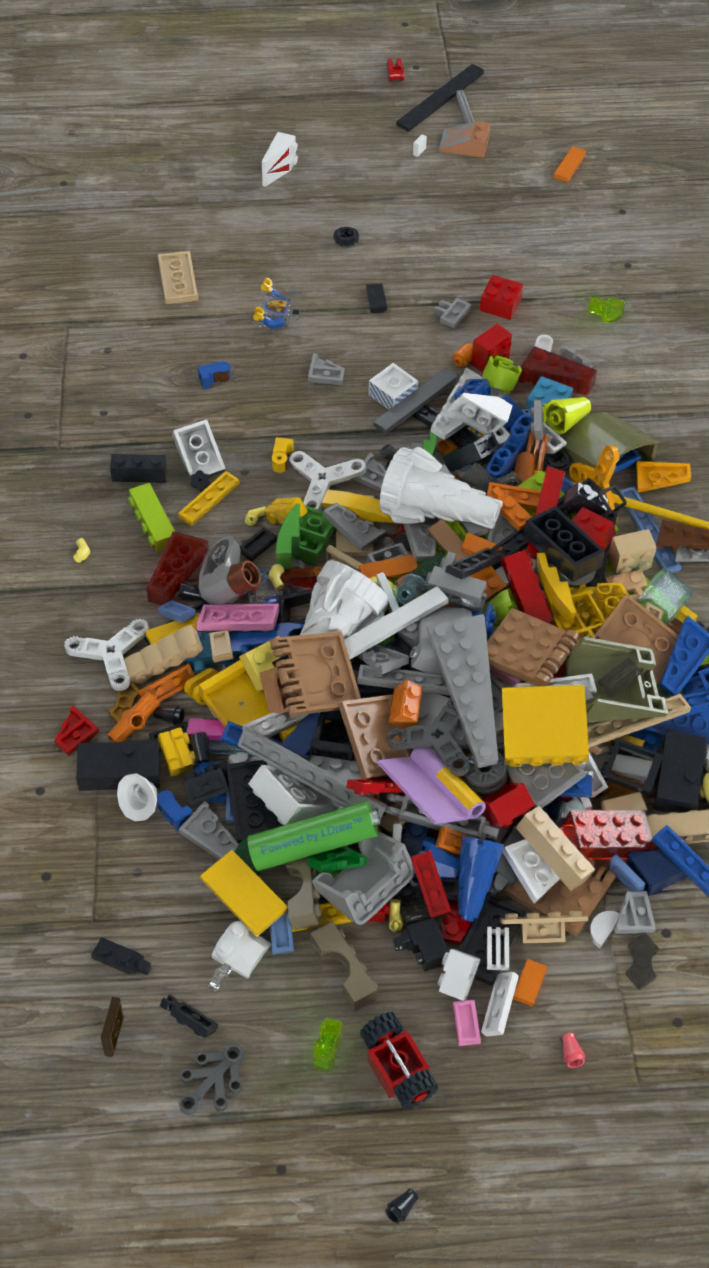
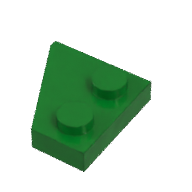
(336, 860)

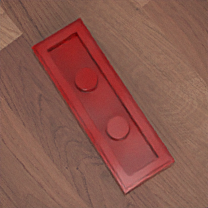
(431, 884)

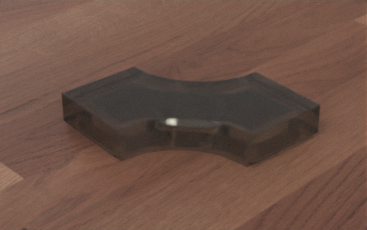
(642, 952)

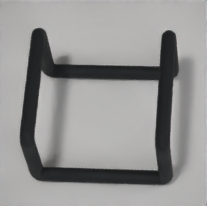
(606, 504)

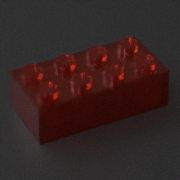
(608, 832)

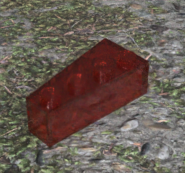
(558, 369)
(176, 565)

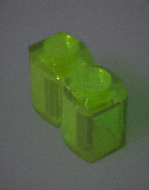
(328, 1043)

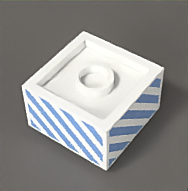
(391, 386)

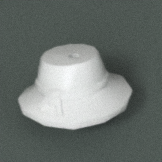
(137, 797)

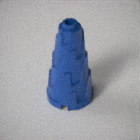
(477, 866)

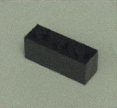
(138, 468)

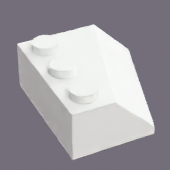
(286, 795)

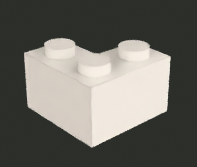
(459, 974)

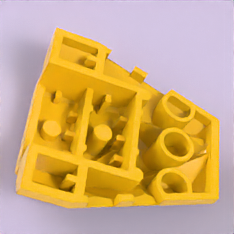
(591, 607)

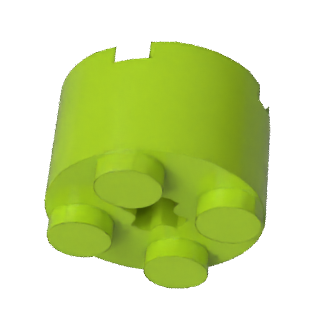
(501, 373)

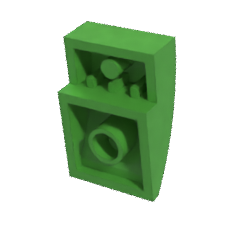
(314, 535)
(289, 538)

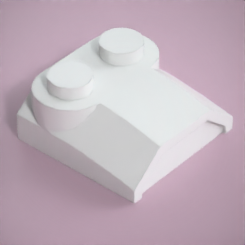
(240, 949)

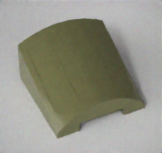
(601, 429)
(636, 699)

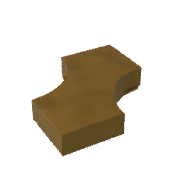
(124, 701)

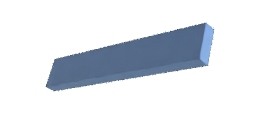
(664, 557)

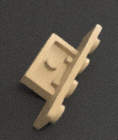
(543, 928)

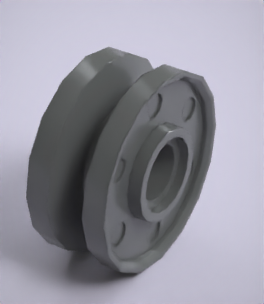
(489, 781)

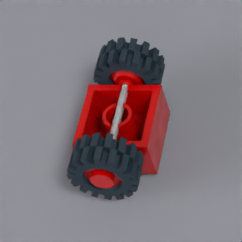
(397, 1061)

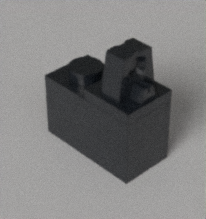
(425, 942)

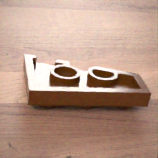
(678, 534)

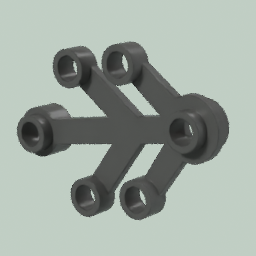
(213, 1076)

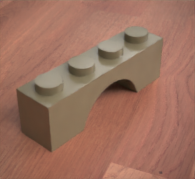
(304, 907)
(331, 944)

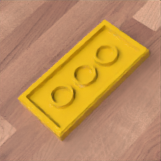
(244, 893)

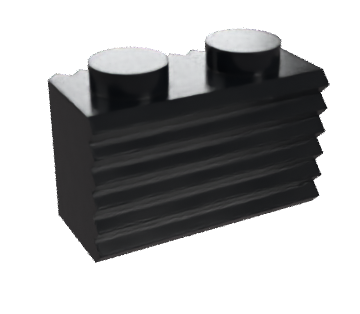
(584, 496)

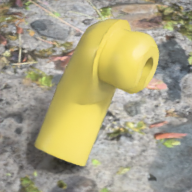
(253, 515)
(83, 551)
(274, 576)
(395, 919)

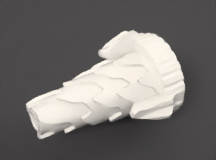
(418, 489)
(343, 601)

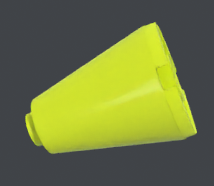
(565, 413)

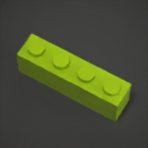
(152, 516)

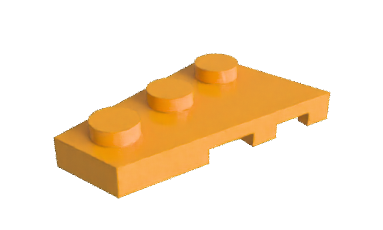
(660, 475)

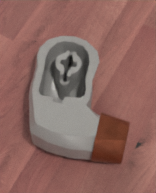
(223, 577)

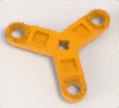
(601, 473)

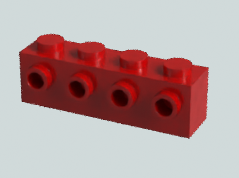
(526, 587)

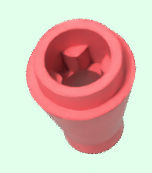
(572, 1051)

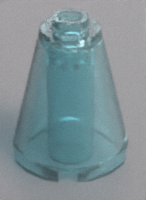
(413, 584)

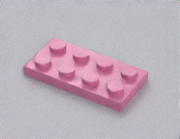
(238, 617)

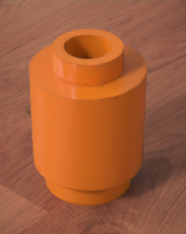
(463, 355)

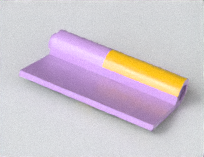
(433, 787)

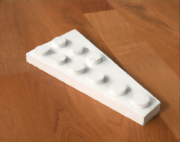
(446, 424)
(530, 869)

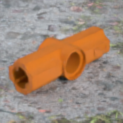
(141, 711)

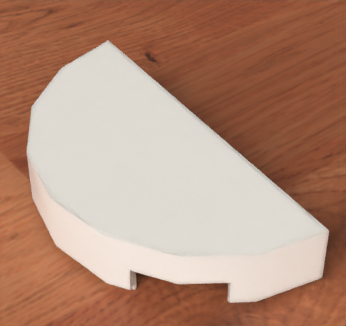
(602, 927)

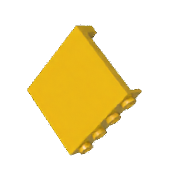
(229, 688)
(545, 725)

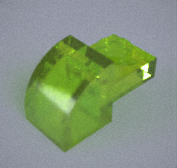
(609, 310)

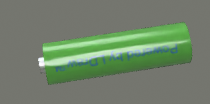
(313, 835)

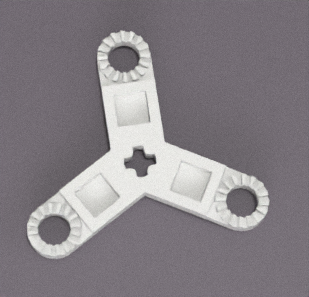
(334, 474)
(114, 662)

